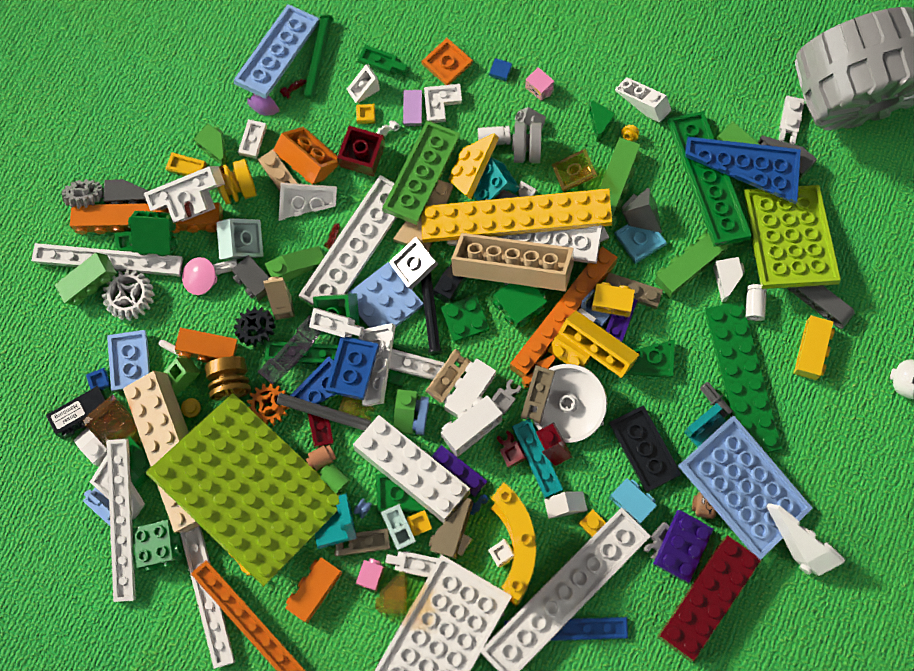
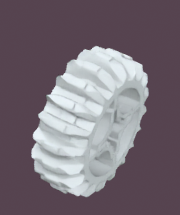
(118, 283)

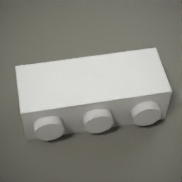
(469, 388)

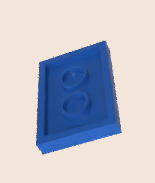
(352, 368)

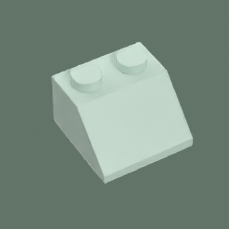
(239, 238)

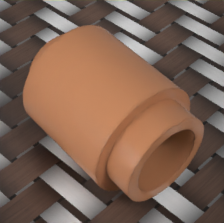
(321, 457)

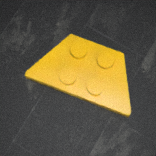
(472, 164)

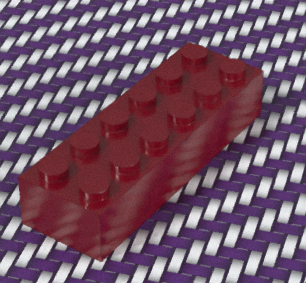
(709, 598)

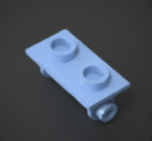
(98, 504)

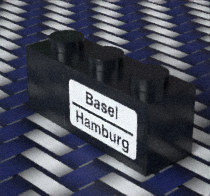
(70, 416)

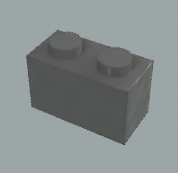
(252, 277)

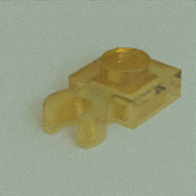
(354, 407)

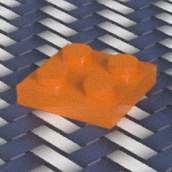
(447, 62)

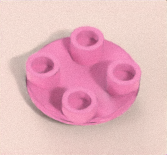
(199, 276)

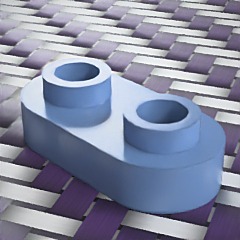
(420, 423)

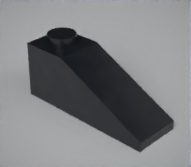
(448, 286)

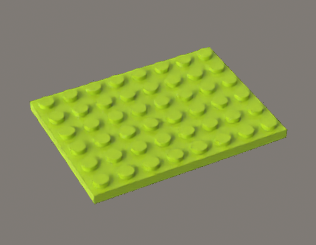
(246, 488)

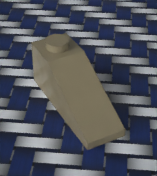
(449, 535)

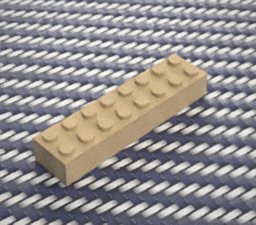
(160, 429)

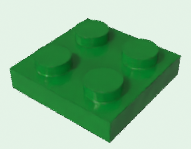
(465, 318)

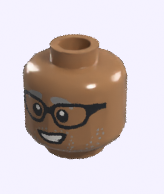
(703, 507)

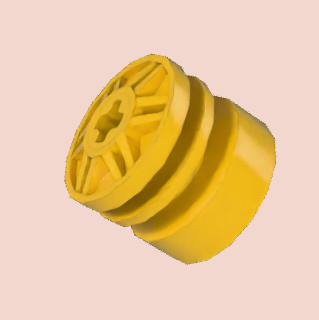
(237, 181)

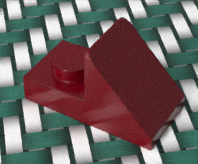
(554, 445)

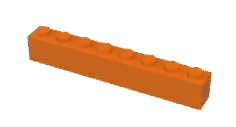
(114, 218)
(541, 340)

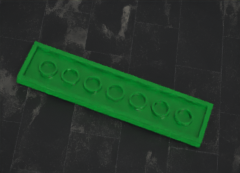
(711, 188)
(742, 373)

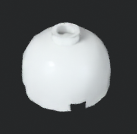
(904, 378)

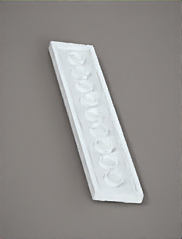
(565, 593)

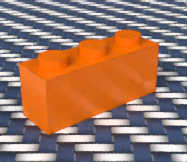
(204, 345)
(313, 589)

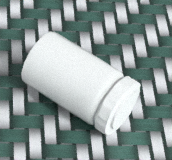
(502, 132)
(755, 303)

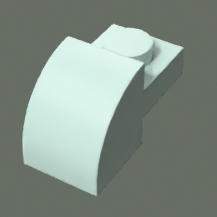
(398, 526)

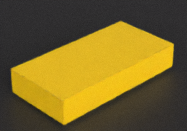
(184, 165)

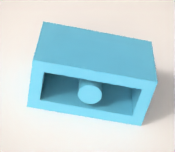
(633, 500)

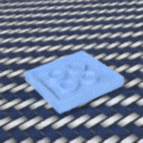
(385, 298)

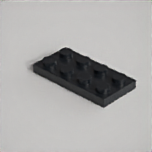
(644, 449)

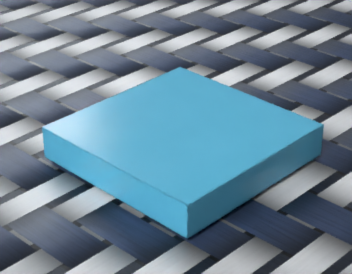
(639, 242)

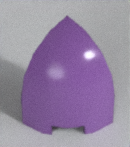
(262, 105)

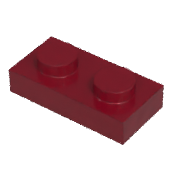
(320, 431)

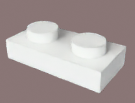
(252, 139)

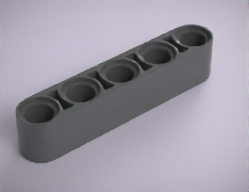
(825, 304)

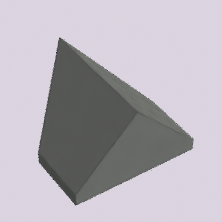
(643, 212)

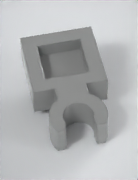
(504, 398)
(658, 537)

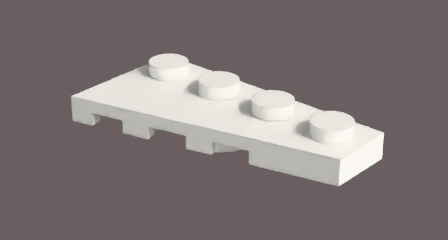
(377, 385)

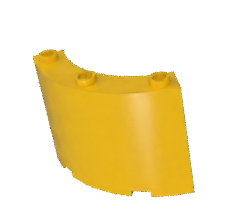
(520, 528)

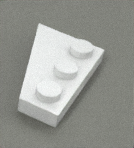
(100, 481)

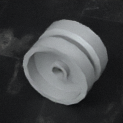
(527, 142)

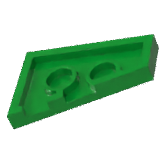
(654, 360)

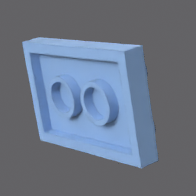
(127, 358)

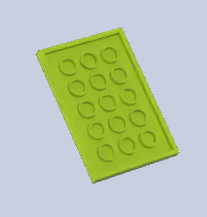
(791, 239)

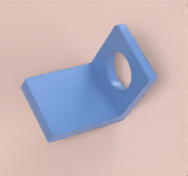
(600, 317)

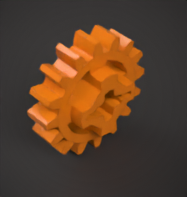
(264, 411)

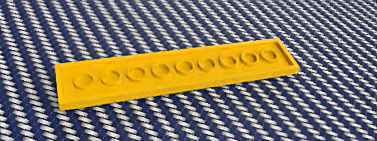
(517, 215)

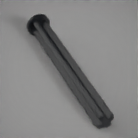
(430, 316)

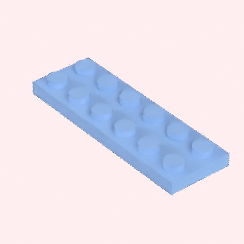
(276, 51)

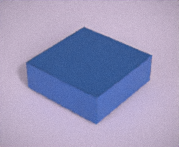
(500, 69)
(98, 378)

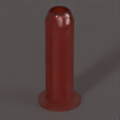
(333, 235)

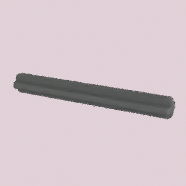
(323, 412)

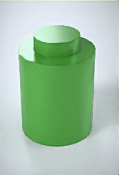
(334, 478)

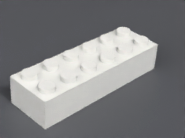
(411, 469)

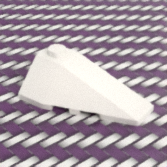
(805, 549)

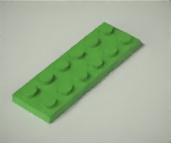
(421, 172)

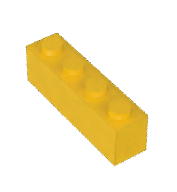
(598, 343)

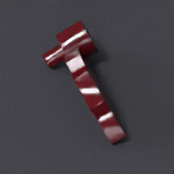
(294, 86)

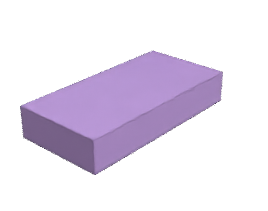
(412, 108)

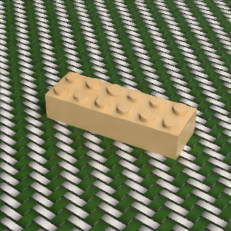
(513, 261)

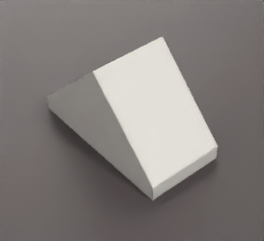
(364, 84)
(565, 504)

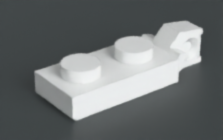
(334, 323)
(412, 563)

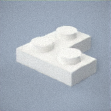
(439, 96)

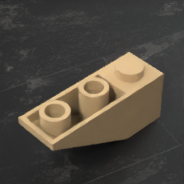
(279, 298)

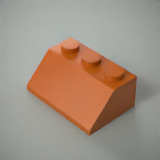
(306, 154)

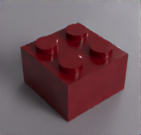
(361, 151)

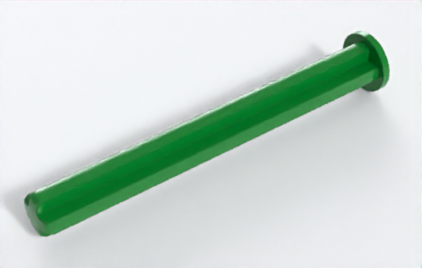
(318, 55)

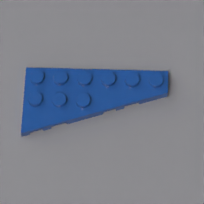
(761, 166)

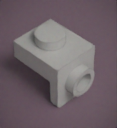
(528, 116)

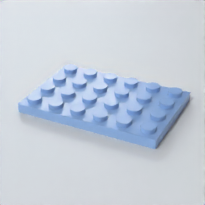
(740, 483)

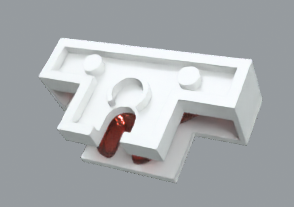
(187, 195)

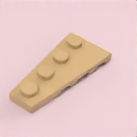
(409, 230)

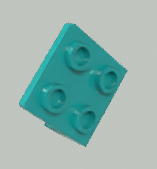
(494, 180)
(705, 425)
(339, 527)

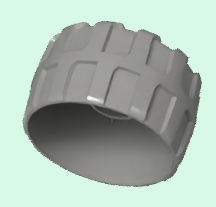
(859, 69)

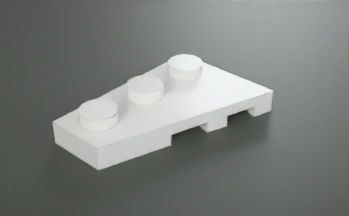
(304, 198)

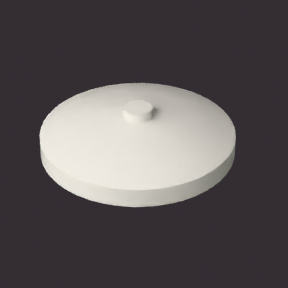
(574, 403)

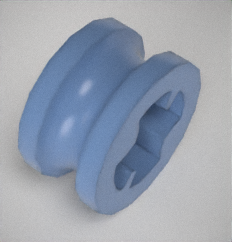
(362, 508)

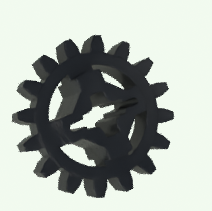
(250, 334)

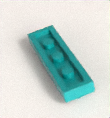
(538, 462)

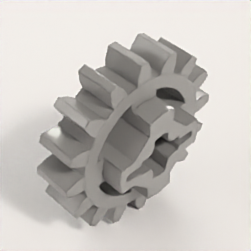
(82, 193)

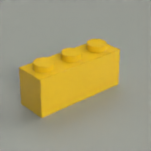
(814, 348)

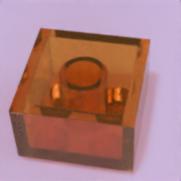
(111, 421)

